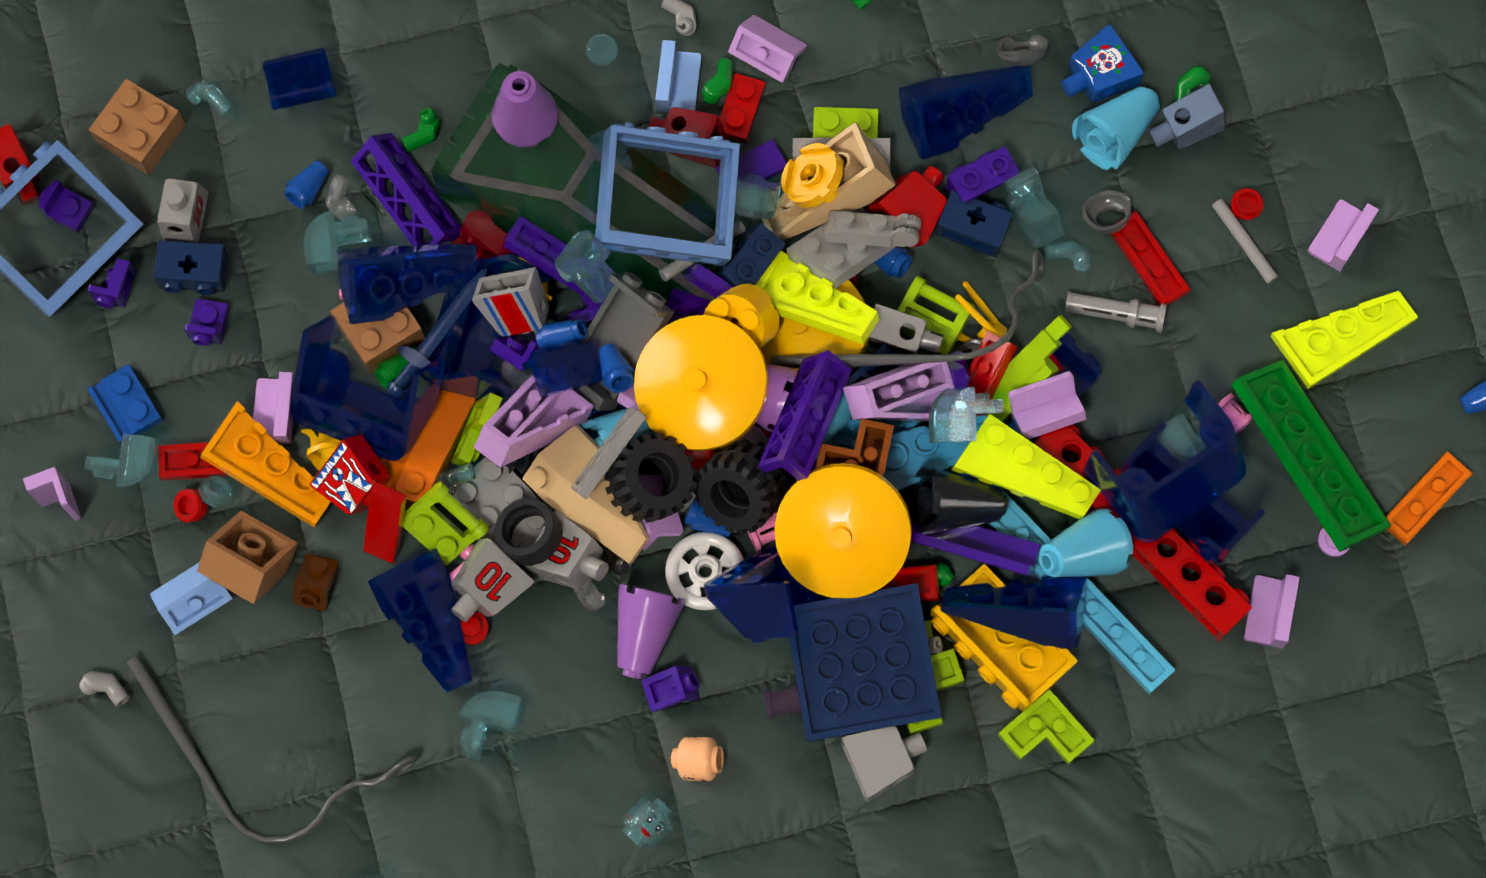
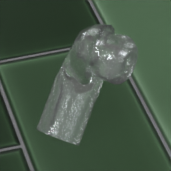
(337, 201)
(513, 375)
(590, 596)

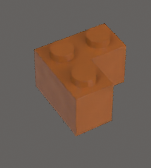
(870, 448)

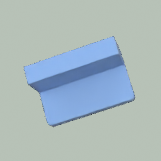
(677, 78)
(188, 599)

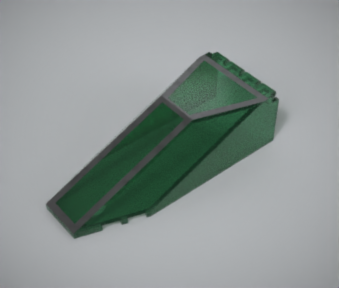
(559, 186)

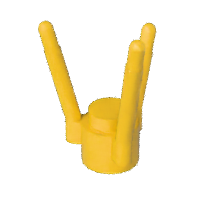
(992, 326)

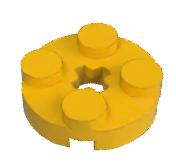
(822, 186)

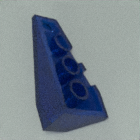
(952, 107)
(391, 278)
(421, 603)
(1038, 612)

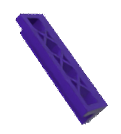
(409, 188)
(538, 249)
(806, 415)
(984, 547)

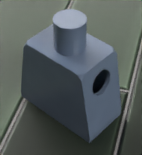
(1198, 111)

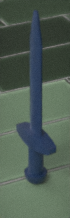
(419, 358)

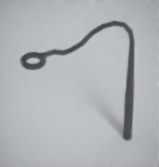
(858, 360)
(189, 750)

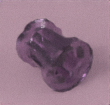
(782, 702)

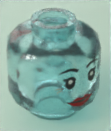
(647, 822)

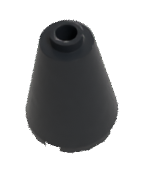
(953, 502)

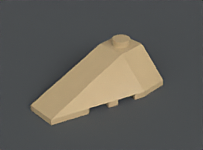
(862, 182)
(552, 479)

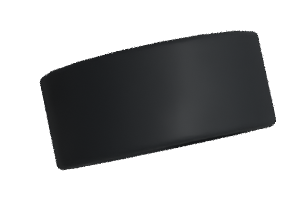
(512, 516)

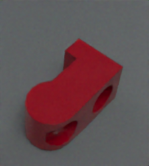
(487, 237)

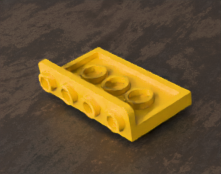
(1012, 663)

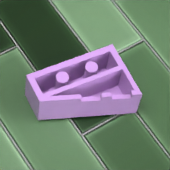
(899, 393)
(530, 423)

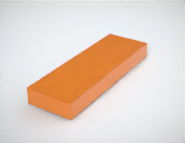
(1427, 497)

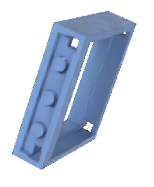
(683, 143)
(98, 258)

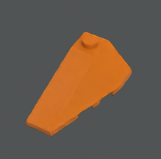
(432, 450)

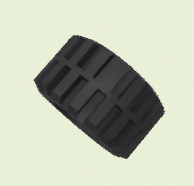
(675, 471)
(726, 501)

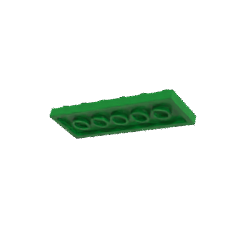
(1311, 455)

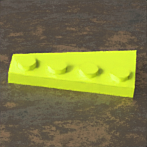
(815, 301)
(1333, 341)
(1025, 469)

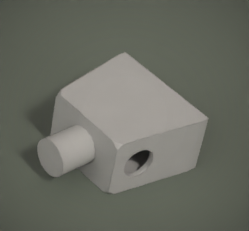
(881, 758)

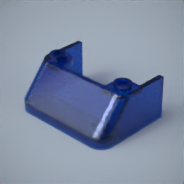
(469, 340)
(343, 408)
(1159, 507)
(1214, 529)
(760, 596)

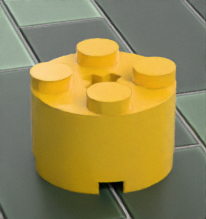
(748, 309)

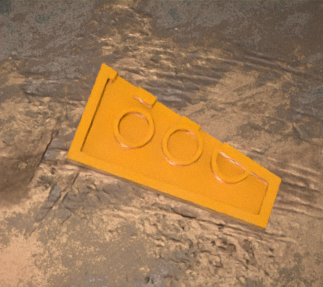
(256, 460)

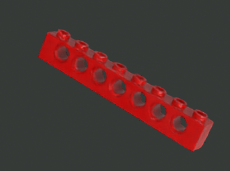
(1167, 571)

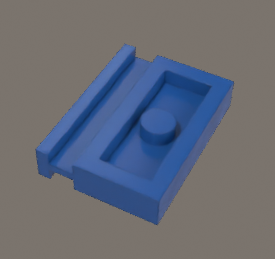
(124, 403)

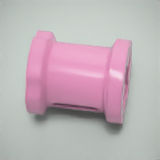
(1235, 413)
(759, 540)

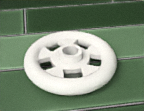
(677, 566)

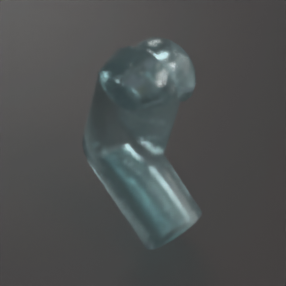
(209, 93)
(1070, 250)
(457, 476)

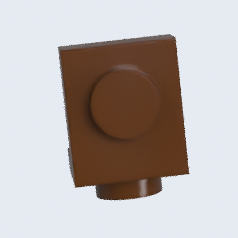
(314, 581)

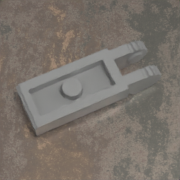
(873, 229)

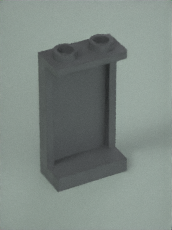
(627, 320)

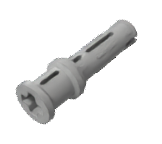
(1132, 313)

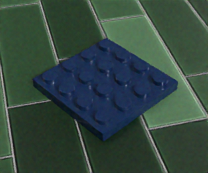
(863, 663)

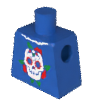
(1102, 68)

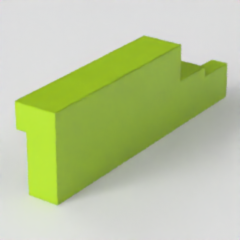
(1031, 364)

